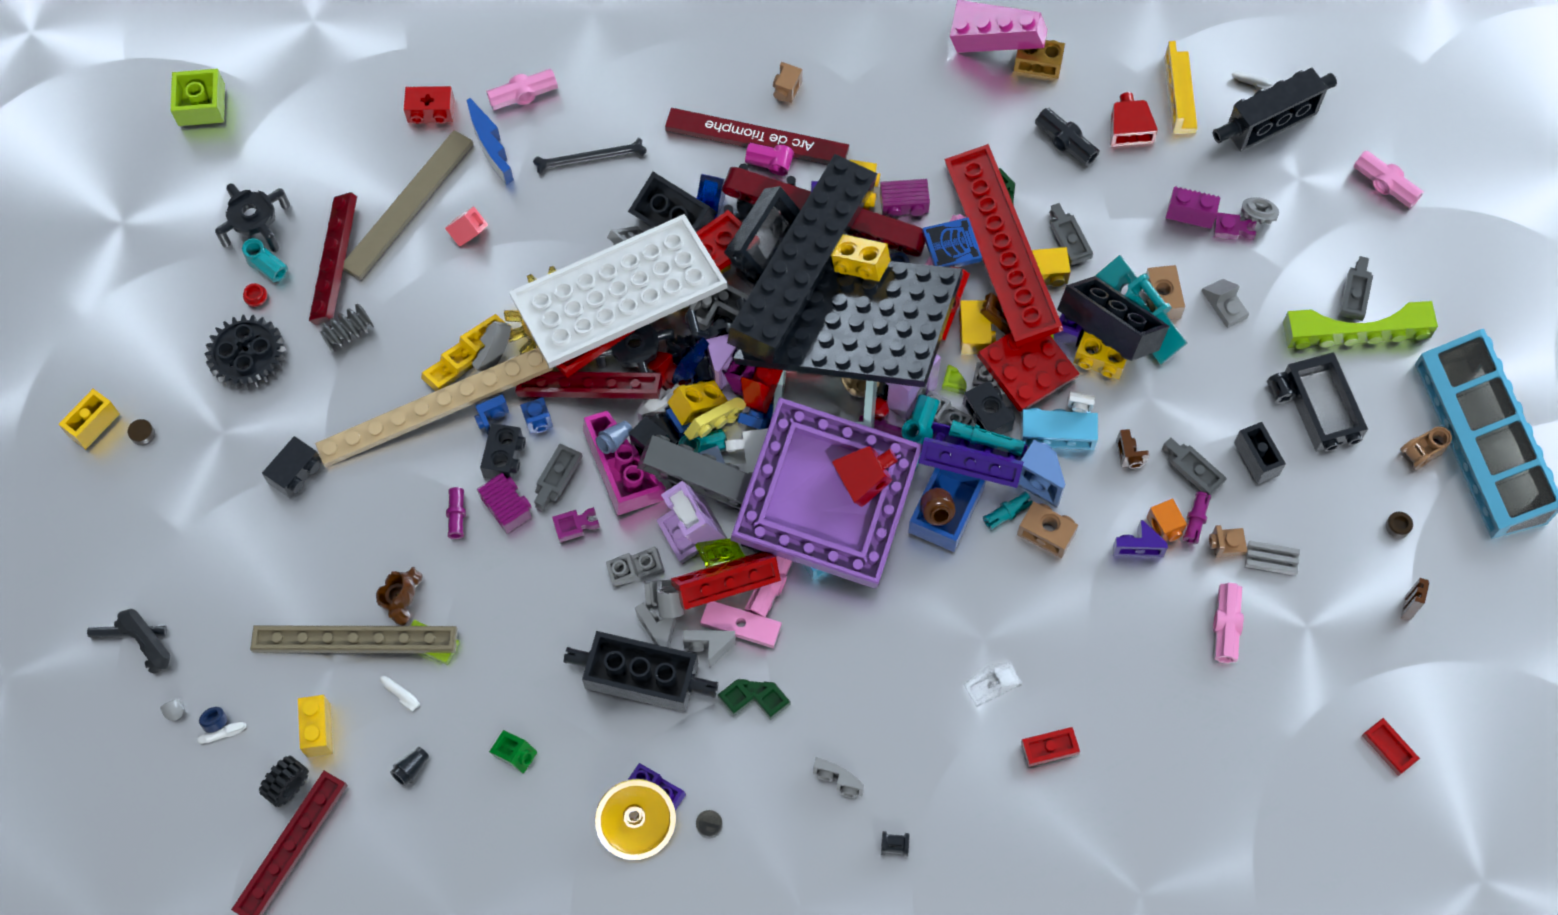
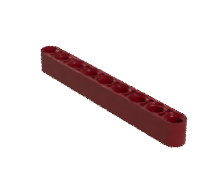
(868, 225)

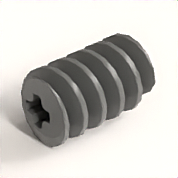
(345, 327)

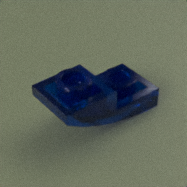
(686, 367)

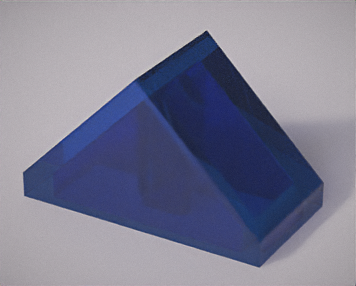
(711, 192)

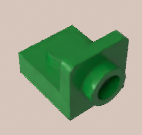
(513, 751)

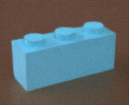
(1060, 428)

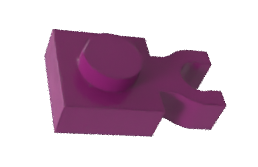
(1230, 227)
(571, 525)

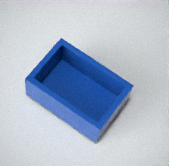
(965, 494)

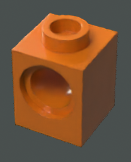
(1167, 520)

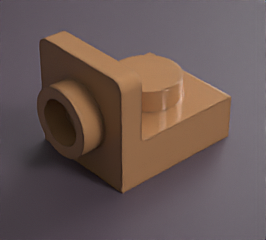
(1228, 542)

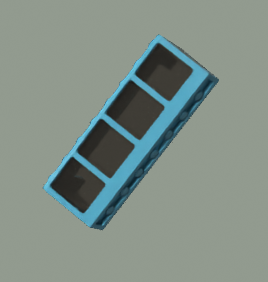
(1489, 434)

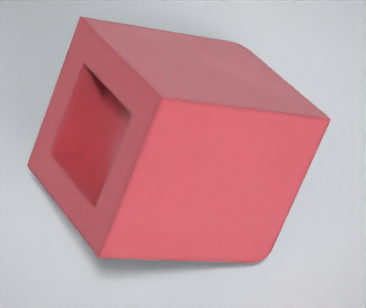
(466, 226)

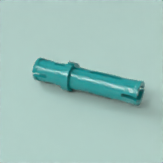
(986, 438)

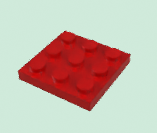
(1028, 370)

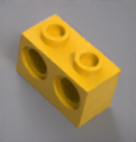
(860, 257)
(1100, 359)
(695, 400)

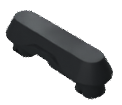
(131, 622)

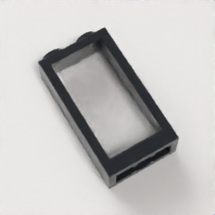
(762, 233)
(1326, 402)

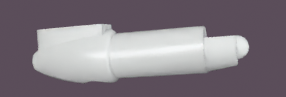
(1258, 82)
(404, 696)
(227, 731)

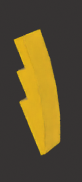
(459, 358)

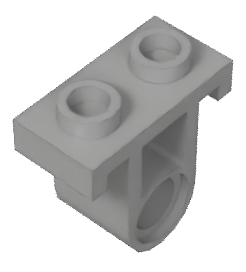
(665, 596)

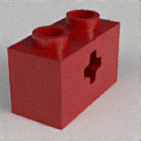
(429, 104)

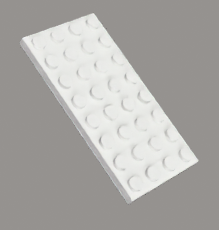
(617, 290)

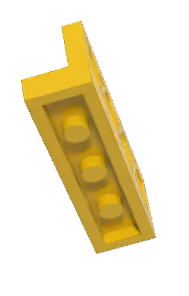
(1180, 90)

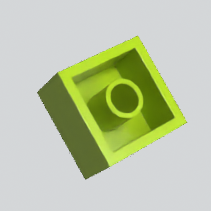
(197, 97)

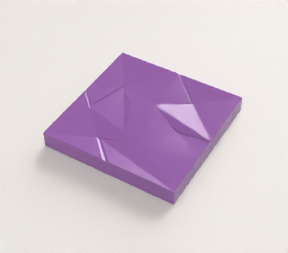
(802, 506)

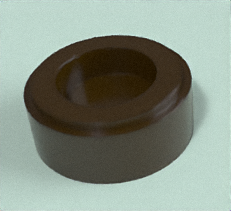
(140, 431)
(1399, 524)

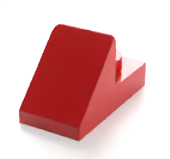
(664, 365)
(760, 390)

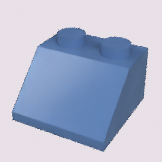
(1042, 473)

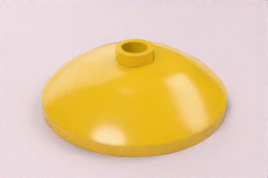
(638, 836)

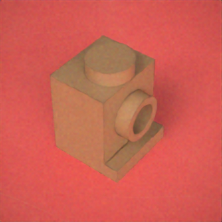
(788, 82)

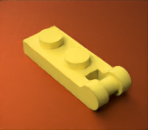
(716, 418)

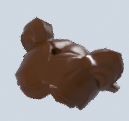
(398, 594)

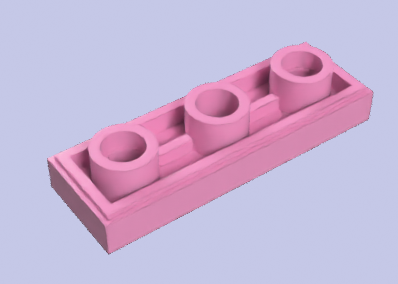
(756, 628)

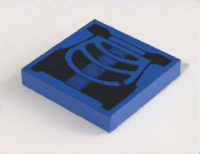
(952, 243)

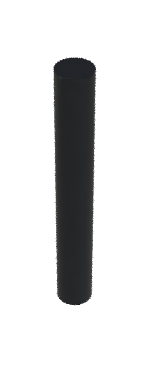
(112, 631)

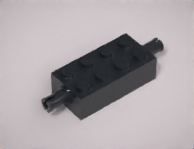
(1275, 108)
(640, 671)

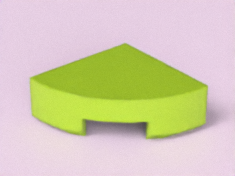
(954, 381)

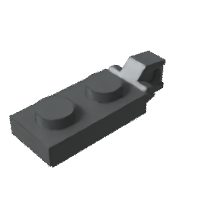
(1069, 235)
(1356, 291)
(1193, 466)
(556, 475)

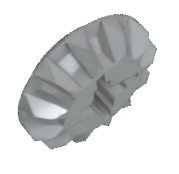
(1260, 210)

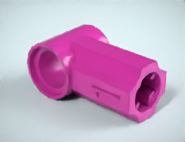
(775, 159)

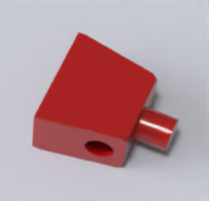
(1131, 122)
(865, 473)

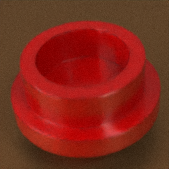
(254, 295)

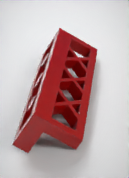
(726, 579)

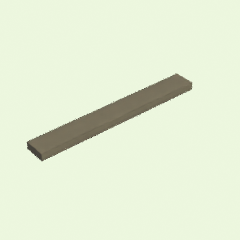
(407, 205)
(353, 639)

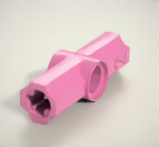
(522, 89)
(1388, 179)
(763, 597)
(1228, 623)

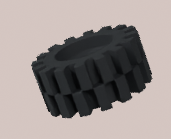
(283, 781)

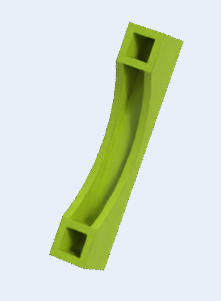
(1310, 328)

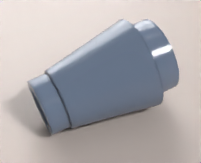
(612, 437)

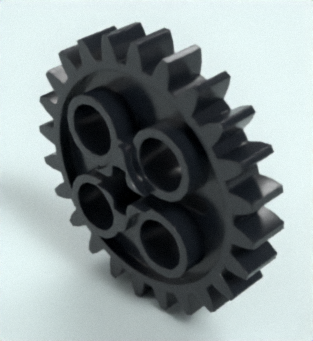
(245, 352)

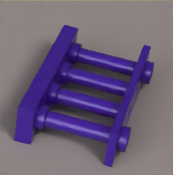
(970, 460)

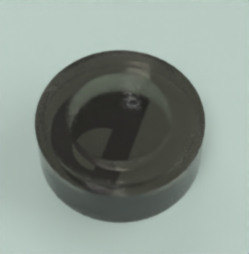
(709, 824)

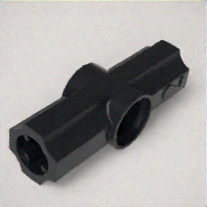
(1067, 136)

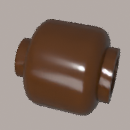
(937, 506)

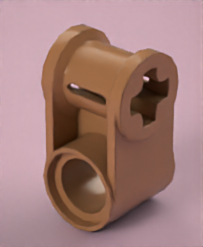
(1423, 448)

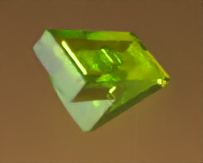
(718, 551)

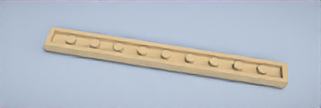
(432, 407)

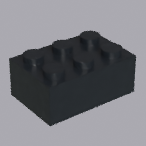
(663, 201)

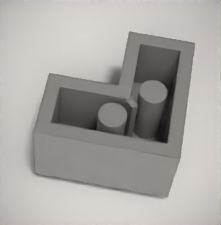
(720, 303)

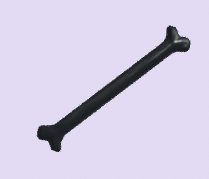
(543, 164)

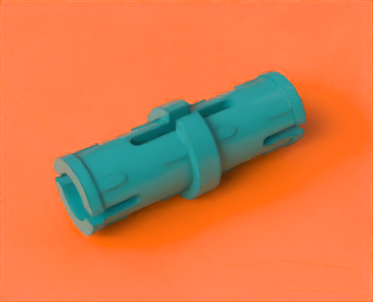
(1007, 510)

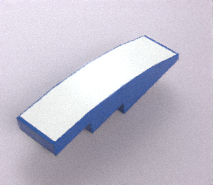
(489, 138)

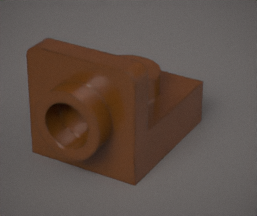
(1128, 451)

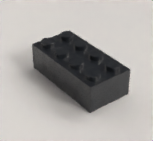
(1112, 318)

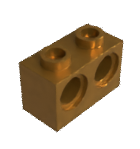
(1040, 61)

